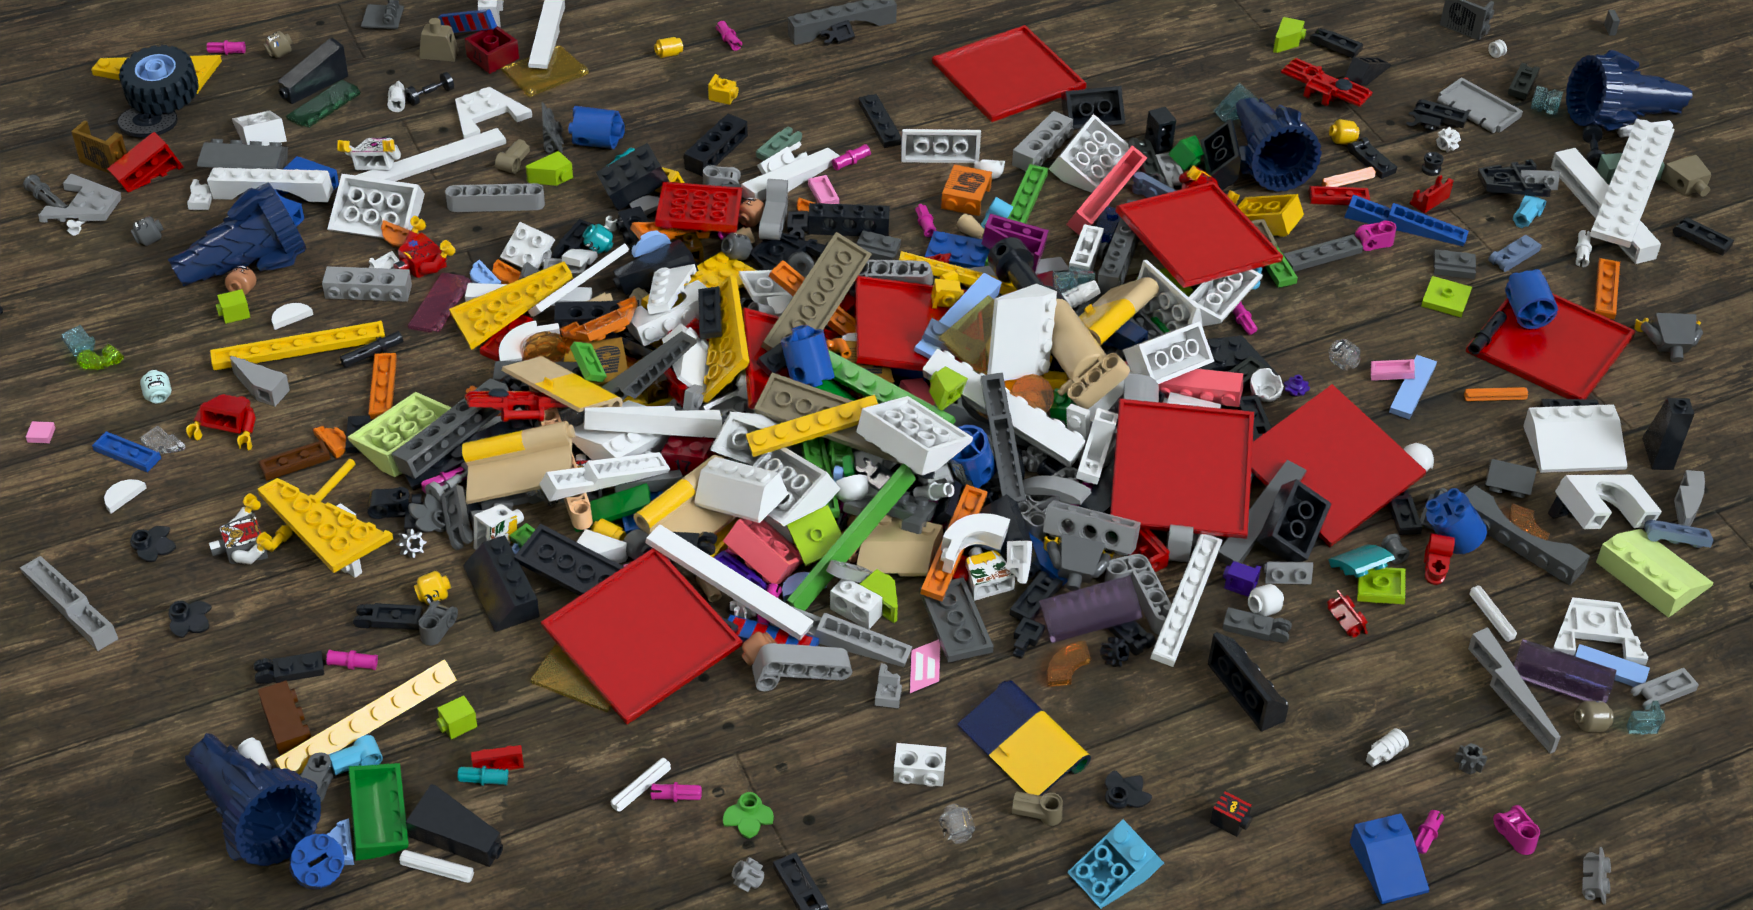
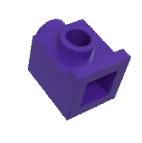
(1241, 578)

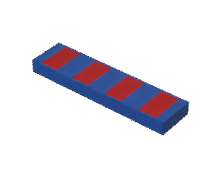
(469, 20)
(748, 627)

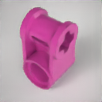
(1378, 235)
(1518, 829)

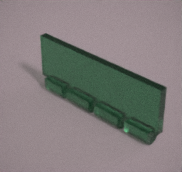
(324, 104)

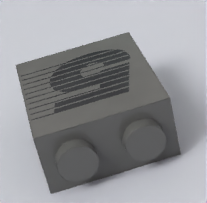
(1467, 17)

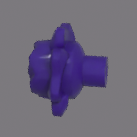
(1296, 386)

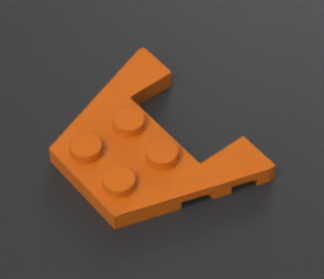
(599, 327)

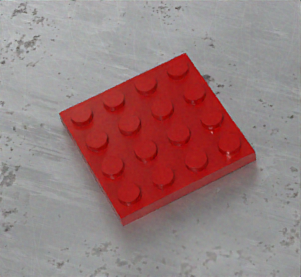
(699, 207)

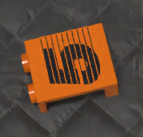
(966, 189)

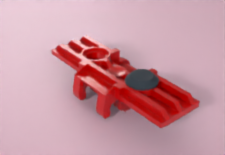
(1327, 85)
(504, 401)

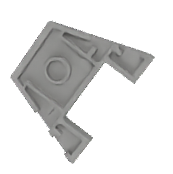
(91, 203)

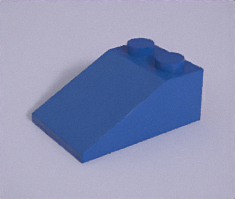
(1389, 858)

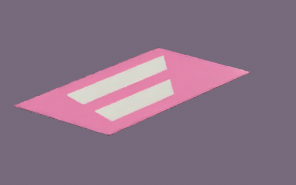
(925, 666)

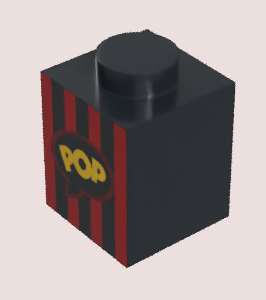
(1231, 814)

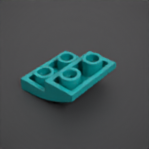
(1361, 559)

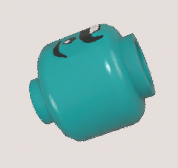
(598, 238)

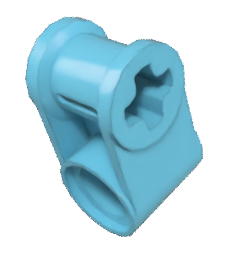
(999, 208)

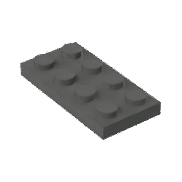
(958, 623)

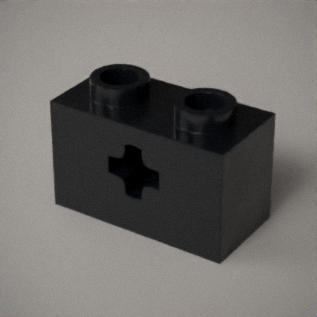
(1160, 129)

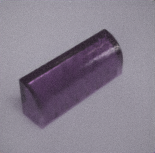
(1090, 609)
(1564, 672)

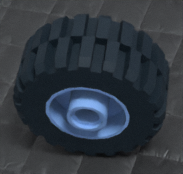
(158, 79)

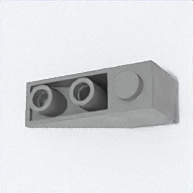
(263, 383)

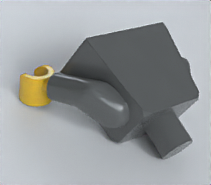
(1672, 333)
(1077, 559)

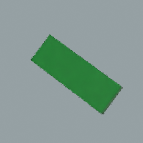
(620, 504)

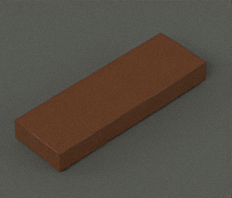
(294, 460)

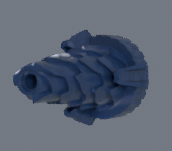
(1612, 95)
(1280, 146)
(253, 231)
(260, 807)

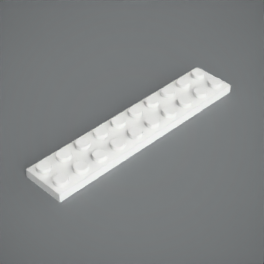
(1632, 183)

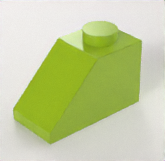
(1289, 34)
(550, 170)
(946, 387)
(884, 586)

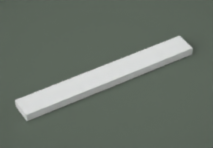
(439, 156)
(729, 582)
(1186, 600)

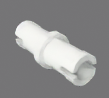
(1583, 248)
(934, 491)

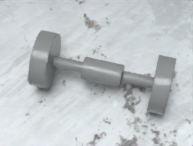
(436, 490)

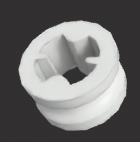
(1497, 48)

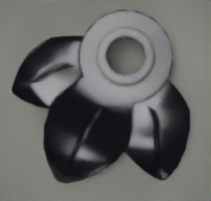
(152, 543)
(188, 617)
(1127, 789)

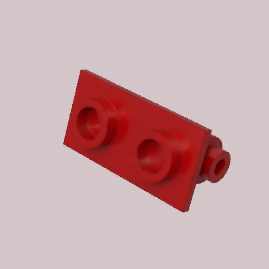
(1343, 607)

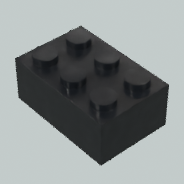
(632, 176)
(1294, 522)

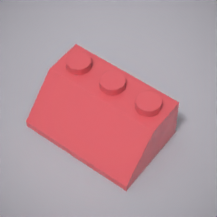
(763, 550)

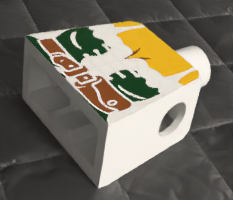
(495, 523)
(988, 574)

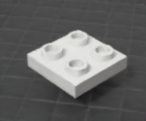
(528, 246)

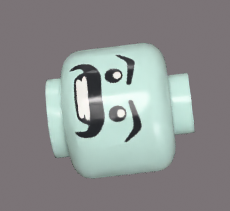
(155, 386)

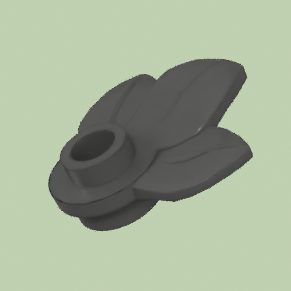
(428, 516)

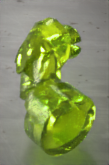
(89, 359)

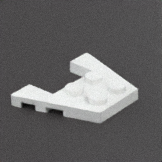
(485, 105)
(1599, 622)

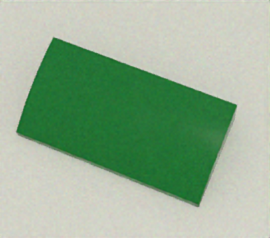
(377, 810)

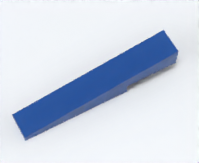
(1405, 220)

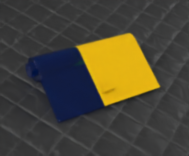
(1023, 739)

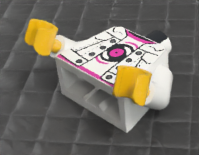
(372, 153)

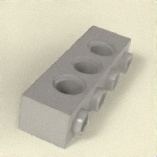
(1043, 141)
(367, 283)
(1126, 529)

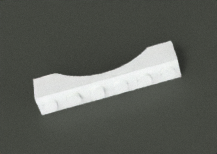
(308, 184)

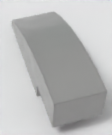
(1689, 496)

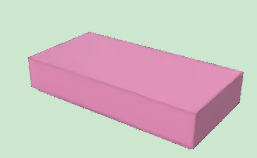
(823, 190)
(1392, 369)

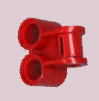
(1437, 557)

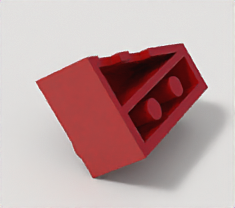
(144, 162)

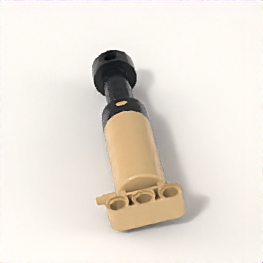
(1073, 346)

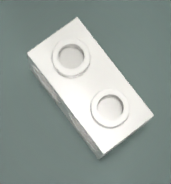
(856, 603)
(919, 764)

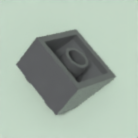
(1510, 477)

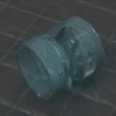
(1546, 100)

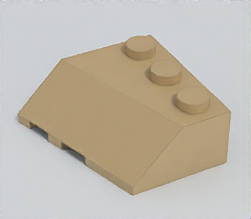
(899, 550)

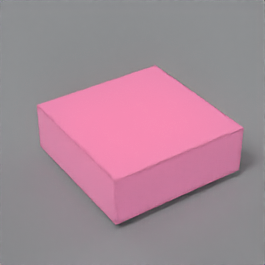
(40, 432)

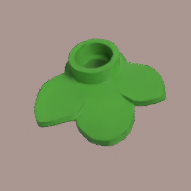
(748, 818)

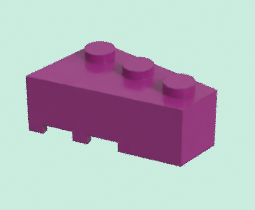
(1001, 228)

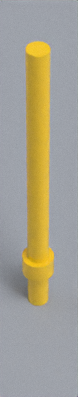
(285, 531)

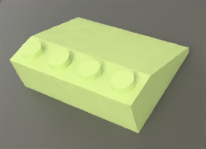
(395, 428)
(1652, 571)

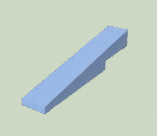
(976, 293)

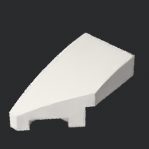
(200, 196)
(578, 257)
(384, 262)
(1019, 559)

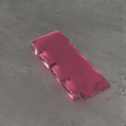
(435, 308)

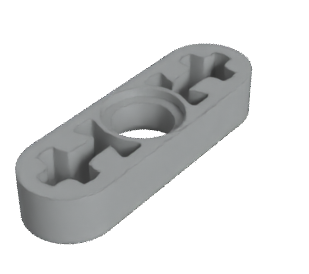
(848, 571)

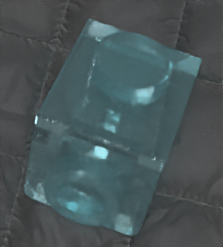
(78, 340)
(1646, 721)

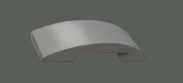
(1068, 490)

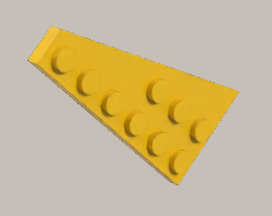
(203, 65)
(727, 353)

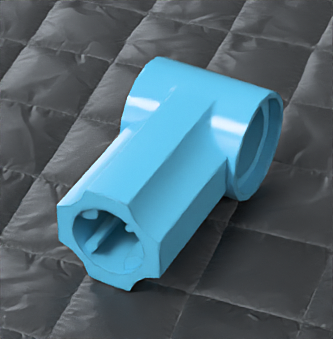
(1530, 208)
(363, 752)

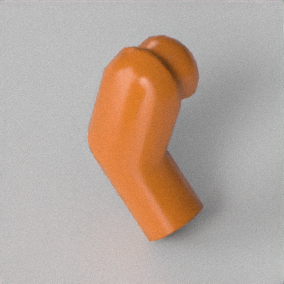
(840, 346)

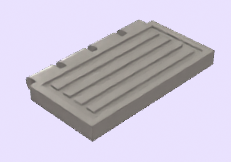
(1482, 106)

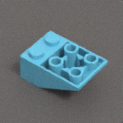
(1115, 865)

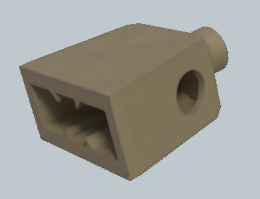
(438, 42)
(1688, 176)

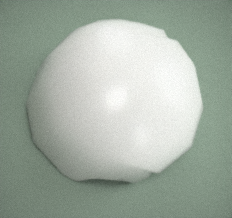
(995, 167)
(1266, 385)
(1421, 454)
(852, 488)

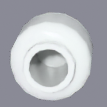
(1265, 600)

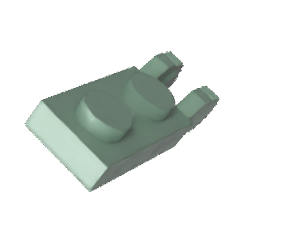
(778, 142)

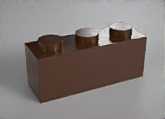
(283, 716)

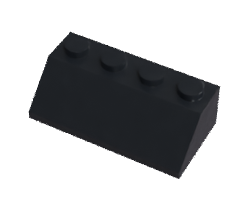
(501, 585)
(1246, 683)

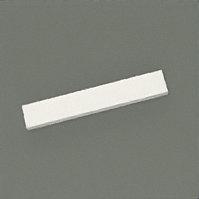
(578, 280)
(579, 294)

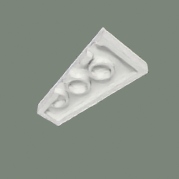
(666, 287)

